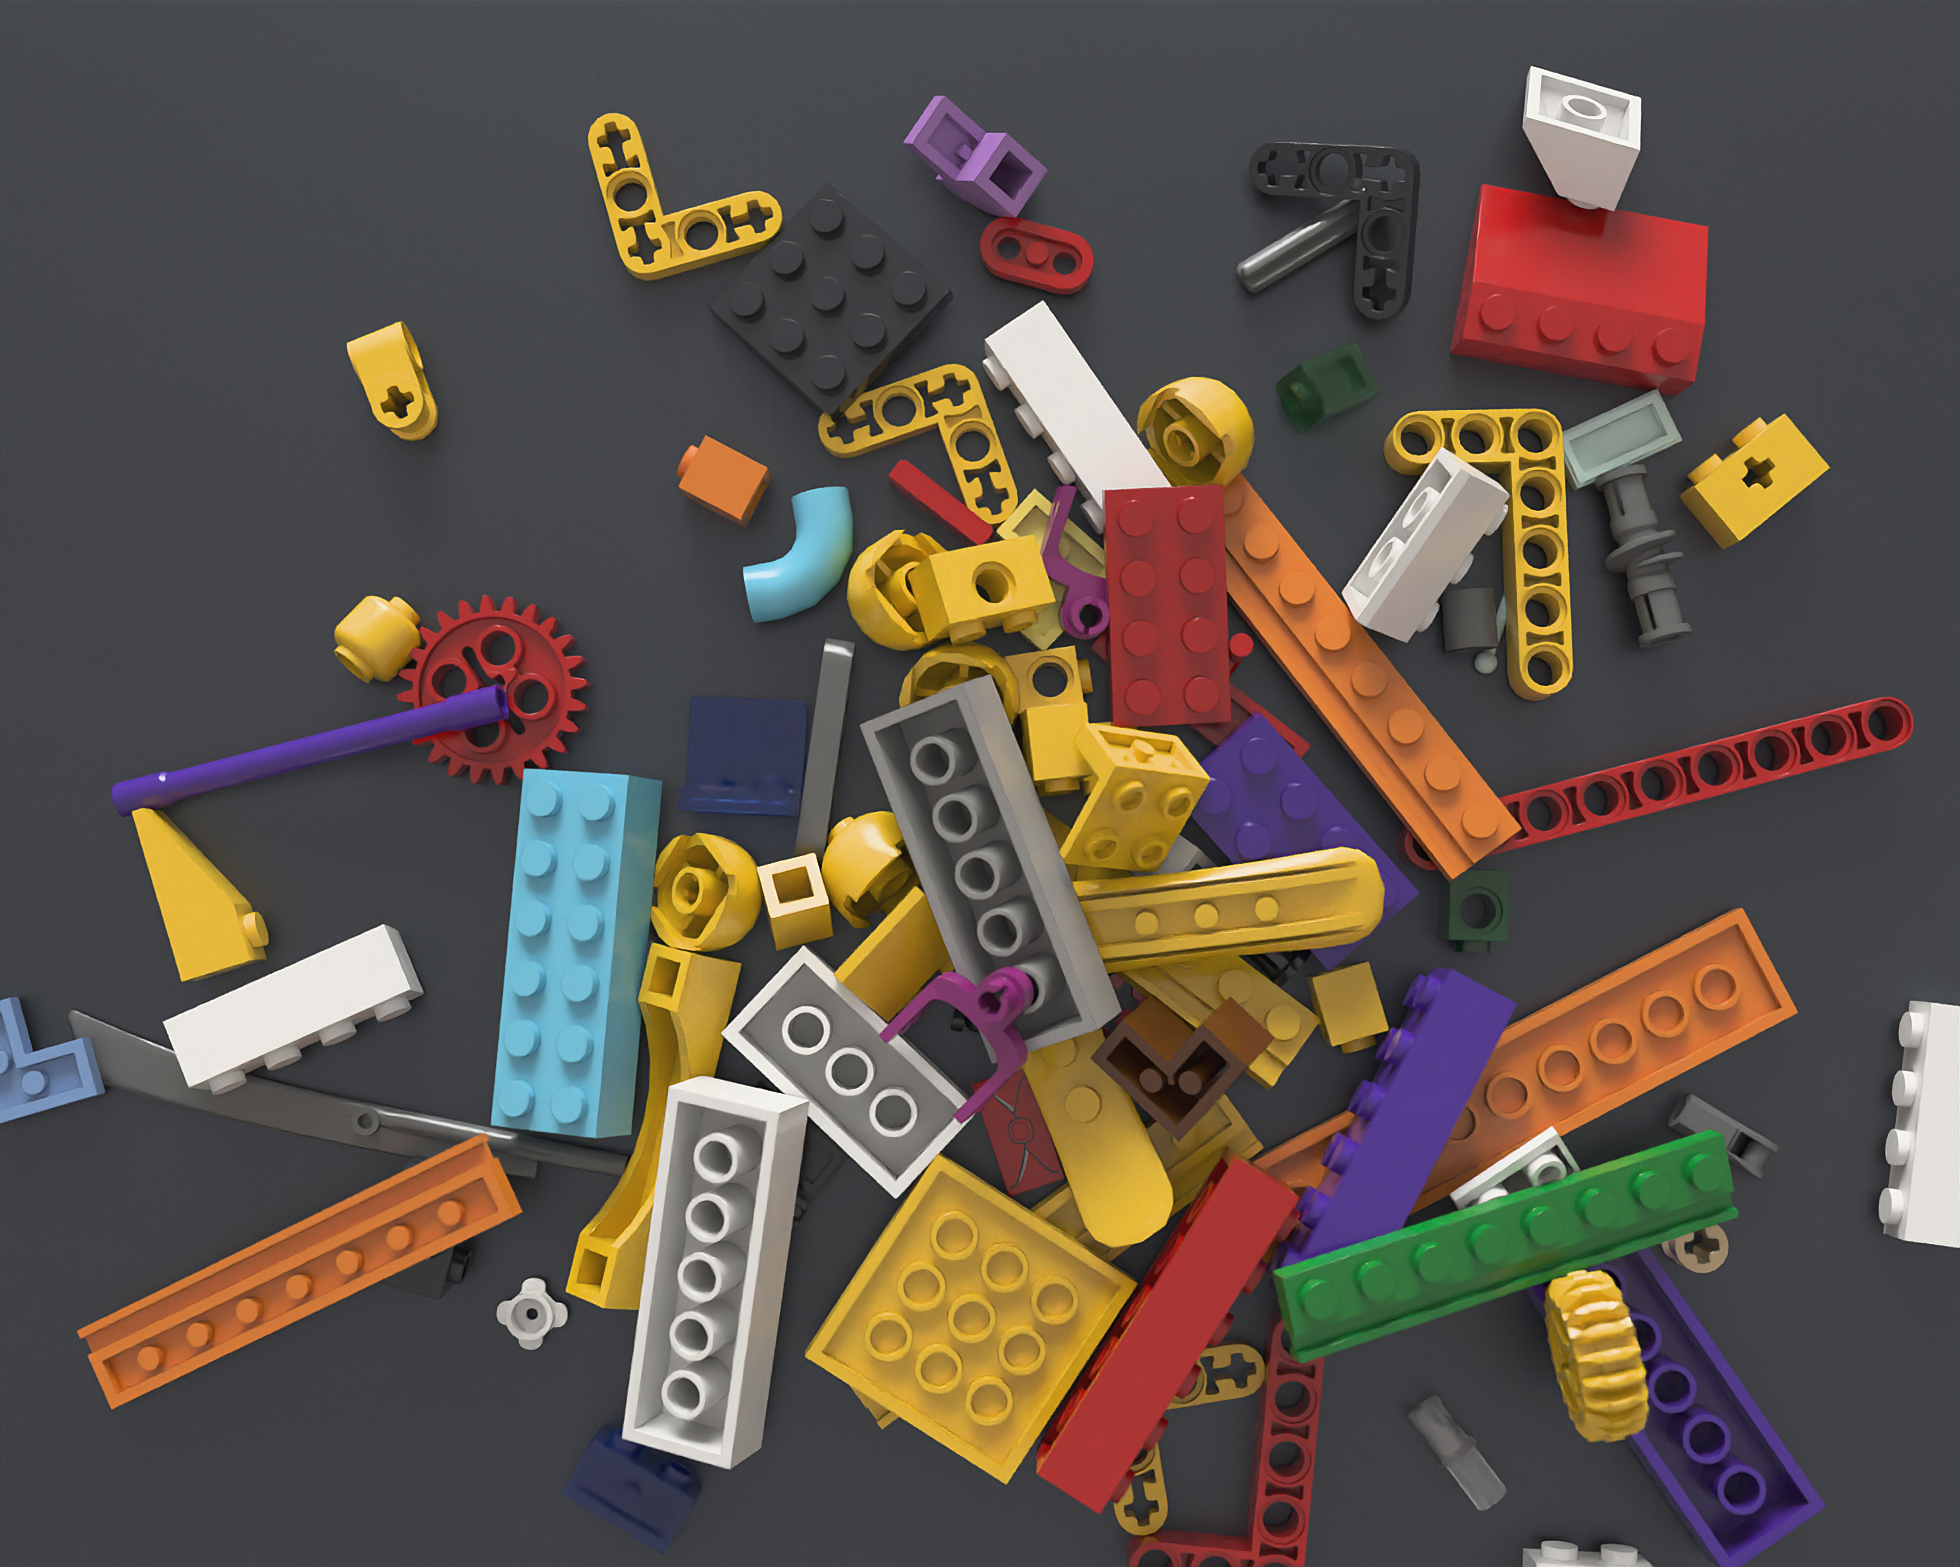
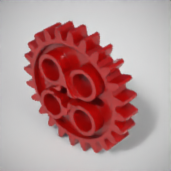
(535, 661)

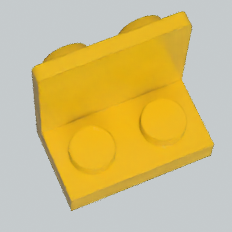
(1139, 801)

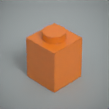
(723, 480)

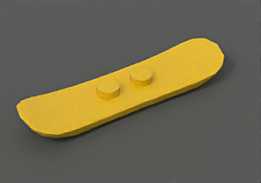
(1234, 909)
(1100, 1142)

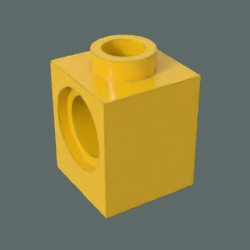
(1064, 659)
(1347, 1006)

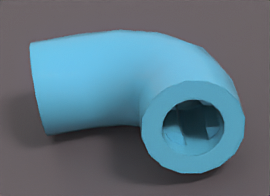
(814, 562)

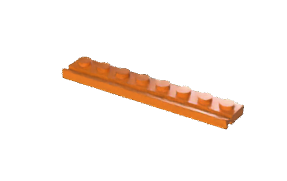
(1357, 690)
(300, 1270)

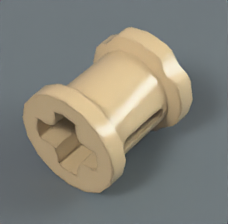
(1705, 1256)

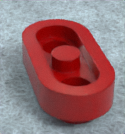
(1039, 250)

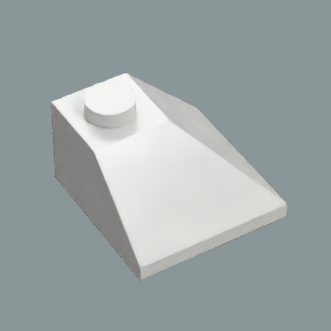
(1582, 136)

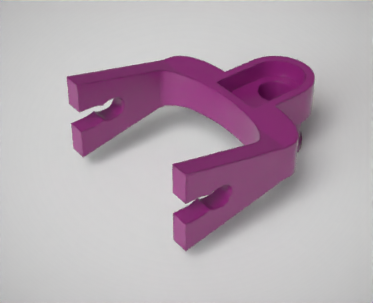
(1079, 586)
(987, 1014)

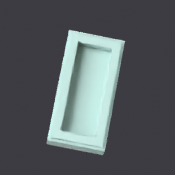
(1618, 439)

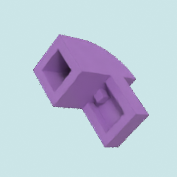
(974, 165)

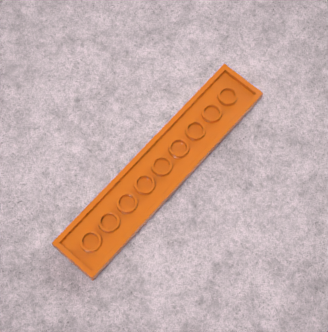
(1588, 1053)

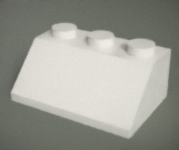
(1425, 547)

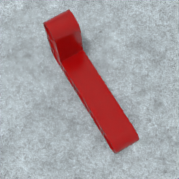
(1268, 1482)

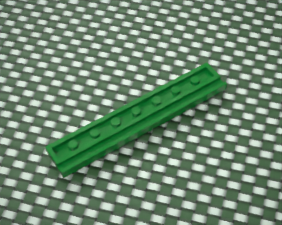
(1504, 1245)

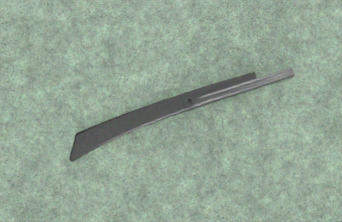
(155, 1072)

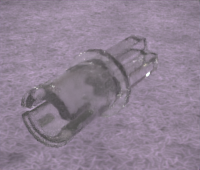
(1457, 1453)

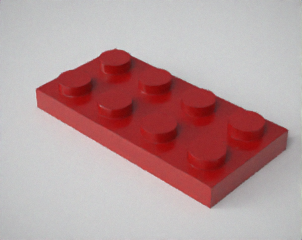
(1166, 605)

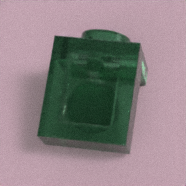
(1326, 386)

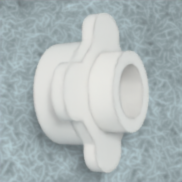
(527, 1330)

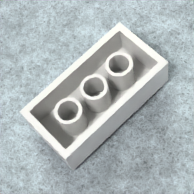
(869, 1096)

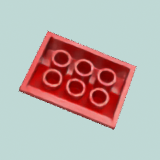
(1583, 292)

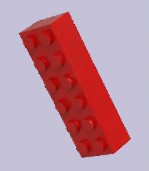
(1165, 1330)

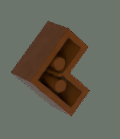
(1176, 1070)

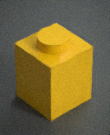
(795, 901)

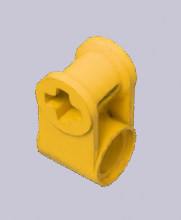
(392, 374)

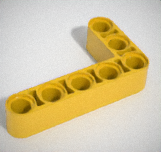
(1520, 526)

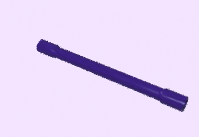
(454, 714)

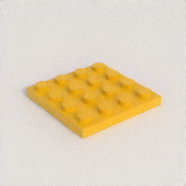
(971, 1317)

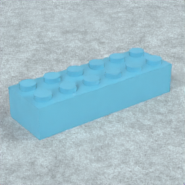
(576, 953)

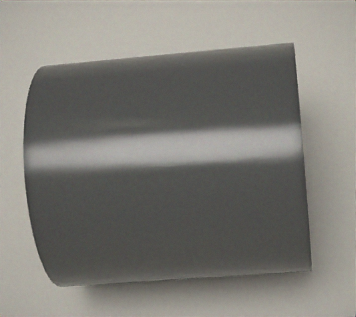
(1469, 620)

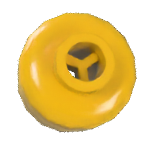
(377, 638)

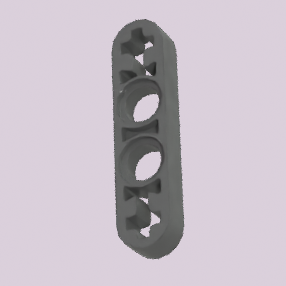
(825, 748)

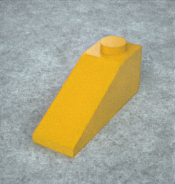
(202, 911)

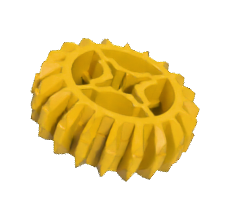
(1596, 1356)

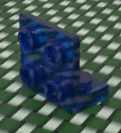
(745, 757)

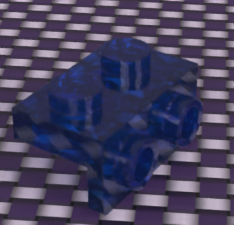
(633, 1489)

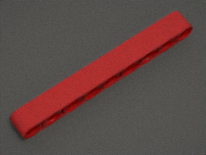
(1680, 776)

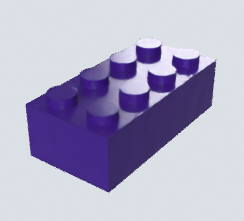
(1273, 806)

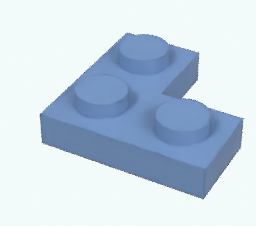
(41, 1078)

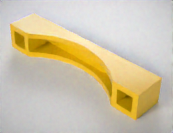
(684, 1010)

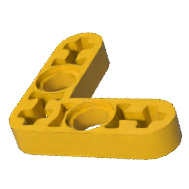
(671, 229)
(951, 422)
(1226, 1389)

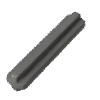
(1300, 246)

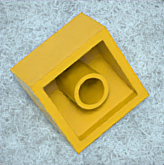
(897, 958)

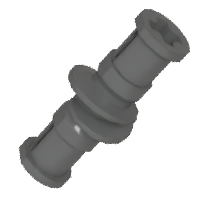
(1642, 556)

